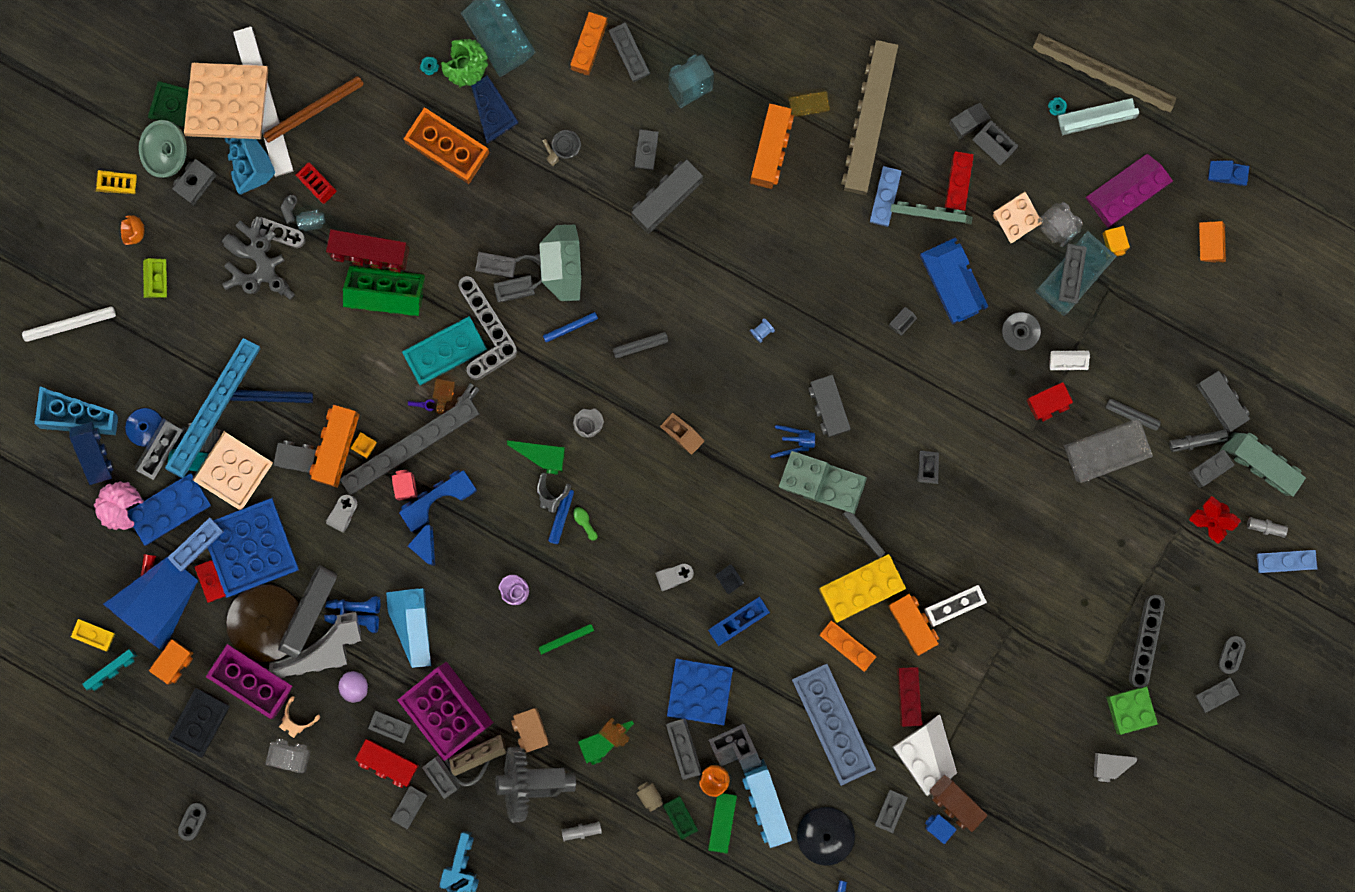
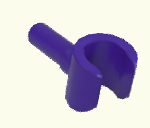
(421, 404)

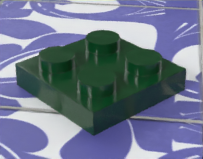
(169, 104)

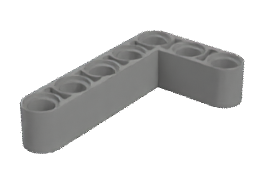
(489, 327)

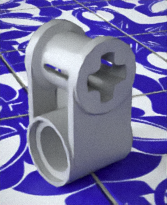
(341, 516)
(671, 578)

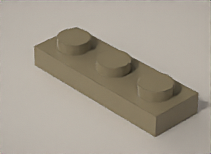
(477, 755)

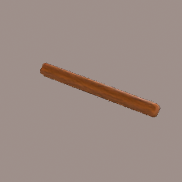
(313, 109)

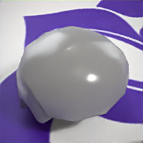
(588, 422)

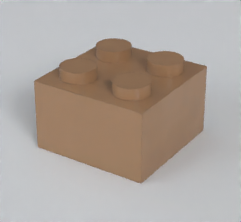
(530, 730)

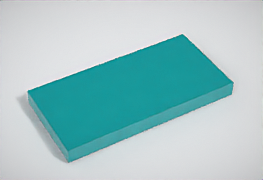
(444, 351)

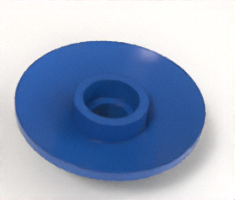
(134, 421)

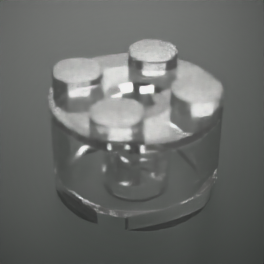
(1060, 224)

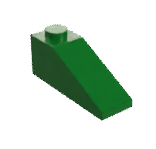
(544, 456)
(598, 746)

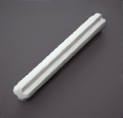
(68, 324)

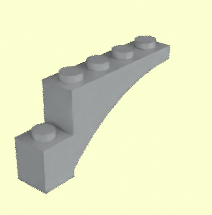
(326, 652)

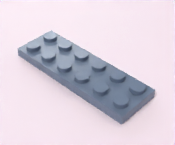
(833, 724)

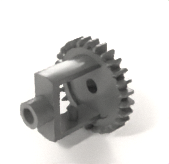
(521, 783)

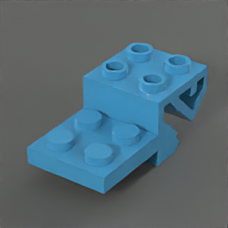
(454, 874)

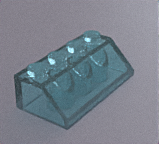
(498, 34)

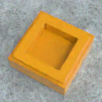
(363, 445)

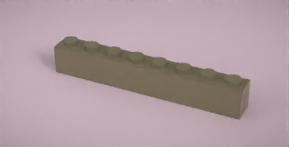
(870, 118)

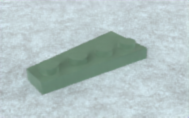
(938, 213)

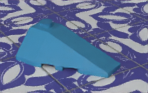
(250, 164)
(410, 621)

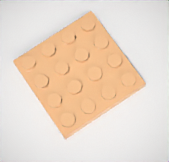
(226, 101)

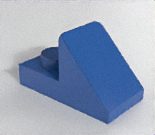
(1228, 172)

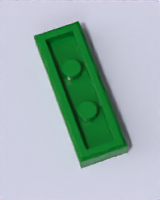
(566, 639)
(722, 823)

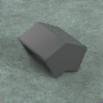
(902, 321)

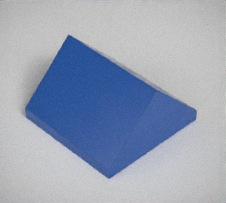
(424, 545)

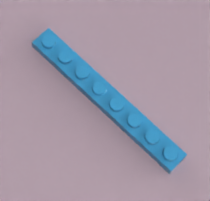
(212, 408)

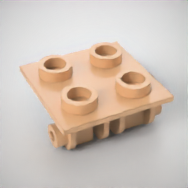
(1017, 217)

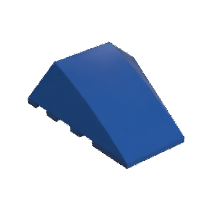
(154, 602)

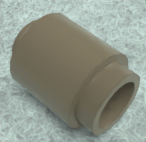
(649, 796)

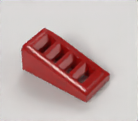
(325, 191)

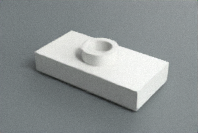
(1069, 360)

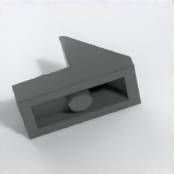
(928, 467)

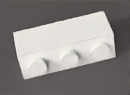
(955, 605)

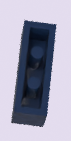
(91, 453)

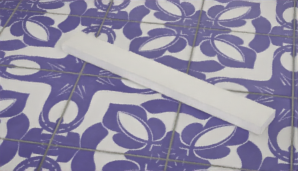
(277, 148)

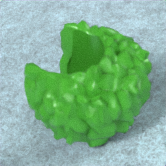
(467, 62)

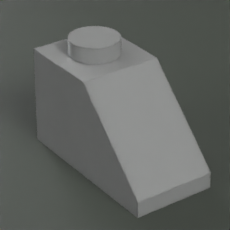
(1111, 766)

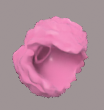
(113, 503)

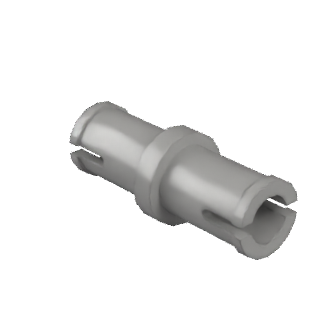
(1267, 527)
(581, 831)

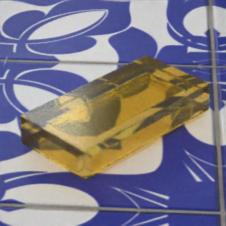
(809, 104)

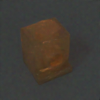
(614, 733)

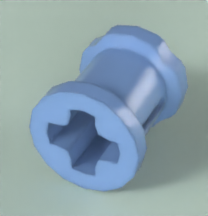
(762, 330)

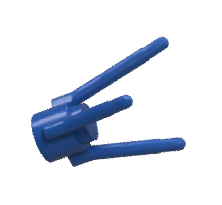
(804, 439)

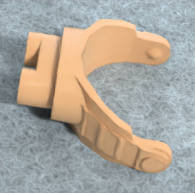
(289, 725)

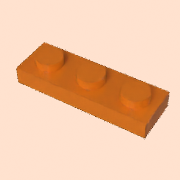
(847, 646)

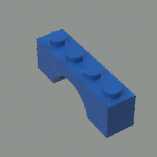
(416, 514)

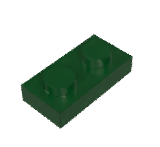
(680, 817)

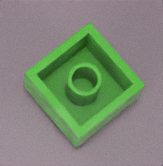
(1131, 710)

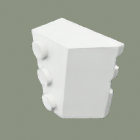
(927, 754)

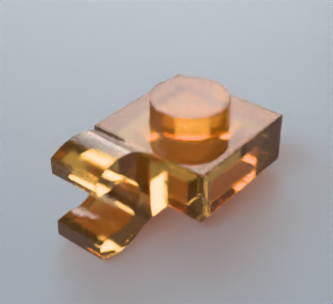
(443, 392)

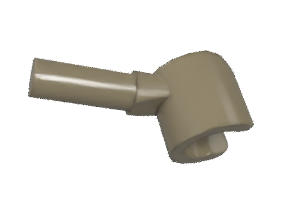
(552, 158)

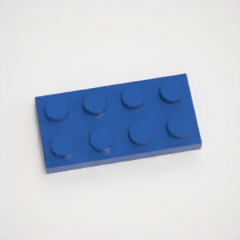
(168, 509)

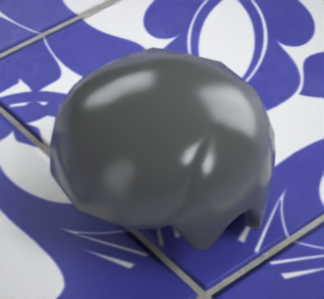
(566, 144)

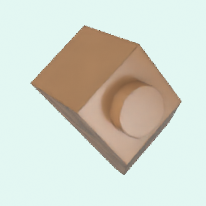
(682, 433)

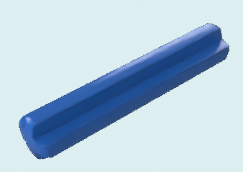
(560, 518)

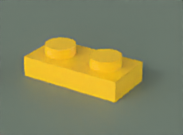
(92, 635)

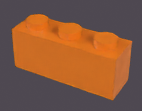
(588, 43)
(914, 624)

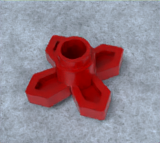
(1215, 517)

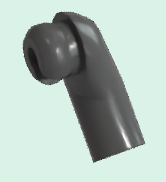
(287, 208)

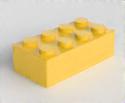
(862, 588)

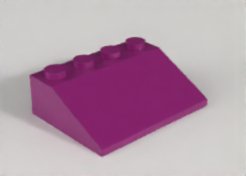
(445, 711)

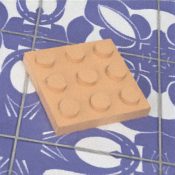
(232, 471)

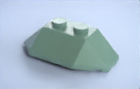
(561, 262)

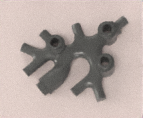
(265, 266)

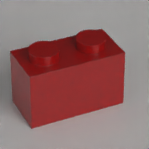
(1050, 401)

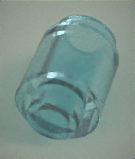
(310, 220)

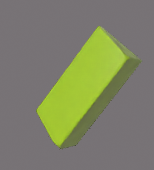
(155, 278)

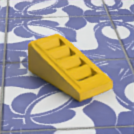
(99, 188)

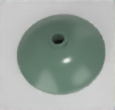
(156, 145)

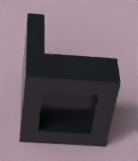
(729, 579)

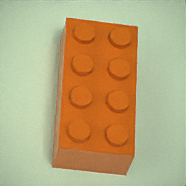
(446, 145)
(770, 147)
(335, 446)

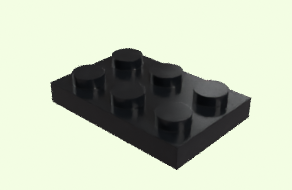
(199, 722)

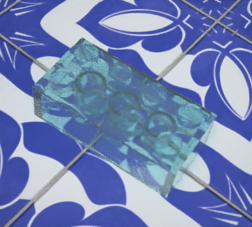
(690, 80)
(1096, 261)

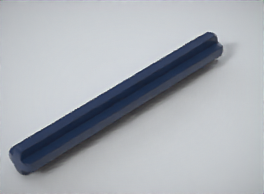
(272, 396)

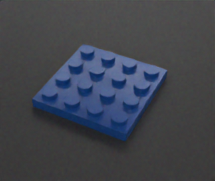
(251, 548)

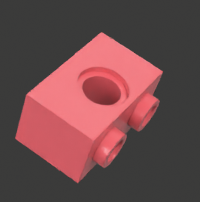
(404, 485)

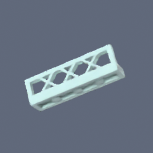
(1097, 116)

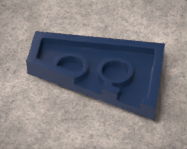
(492, 109)

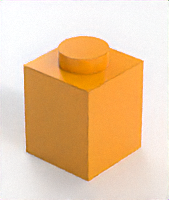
(1116, 240)

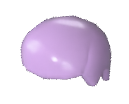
(514, 589)
(353, 686)

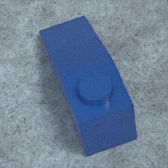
(739, 621)

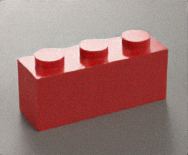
(958, 181)
(386, 763)

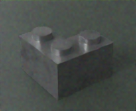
(736, 745)

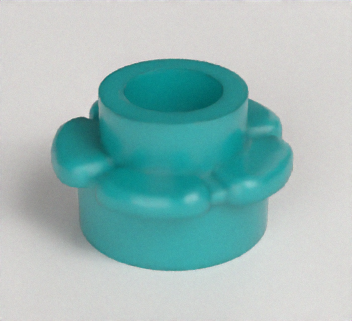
(424, 65)
(1062, 106)

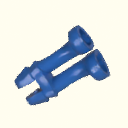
(371, 622)

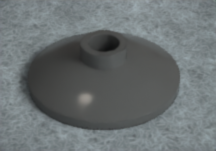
(1027, 324)

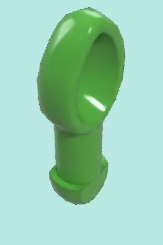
(582, 519)

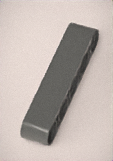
(307, 611)
(1148, 651)

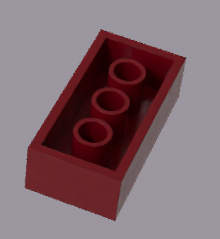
(367, 250)

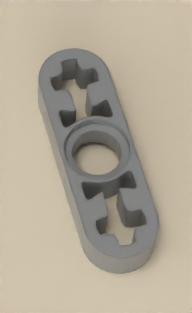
(293, 232)

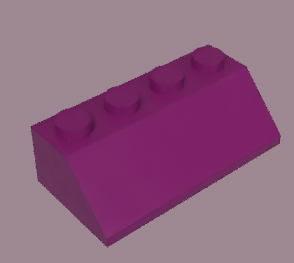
(1129, 190)
(249, 682)

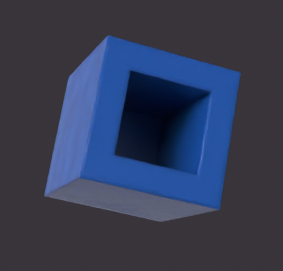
(939, 828)

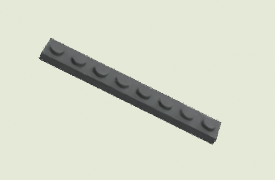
(410, 446)

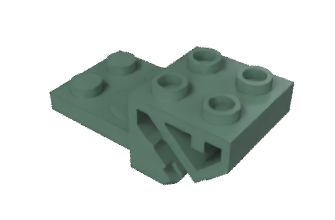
(822, 482)

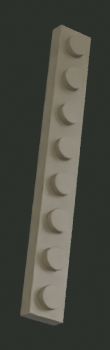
(1104, 72)

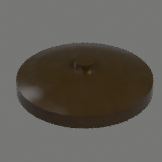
(260, 621)

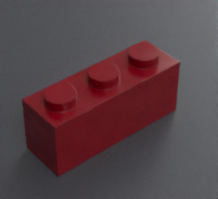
(909, 696)

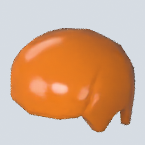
(132, 230)
(714, 780)

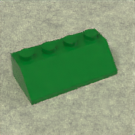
(383, 291)

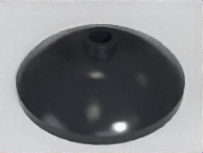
(811, 833)

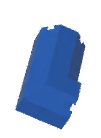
(953, 281)

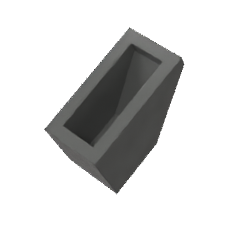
(969, 120)

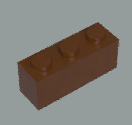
(957, 804)

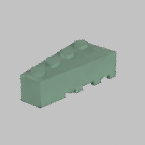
(1264, 463)

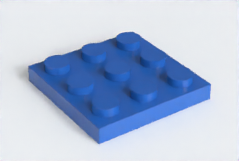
(700, 692)

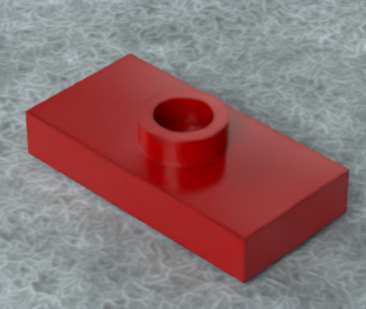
(210, 581)

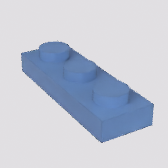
(885, 196)
(195, 544)
(1286, 561)

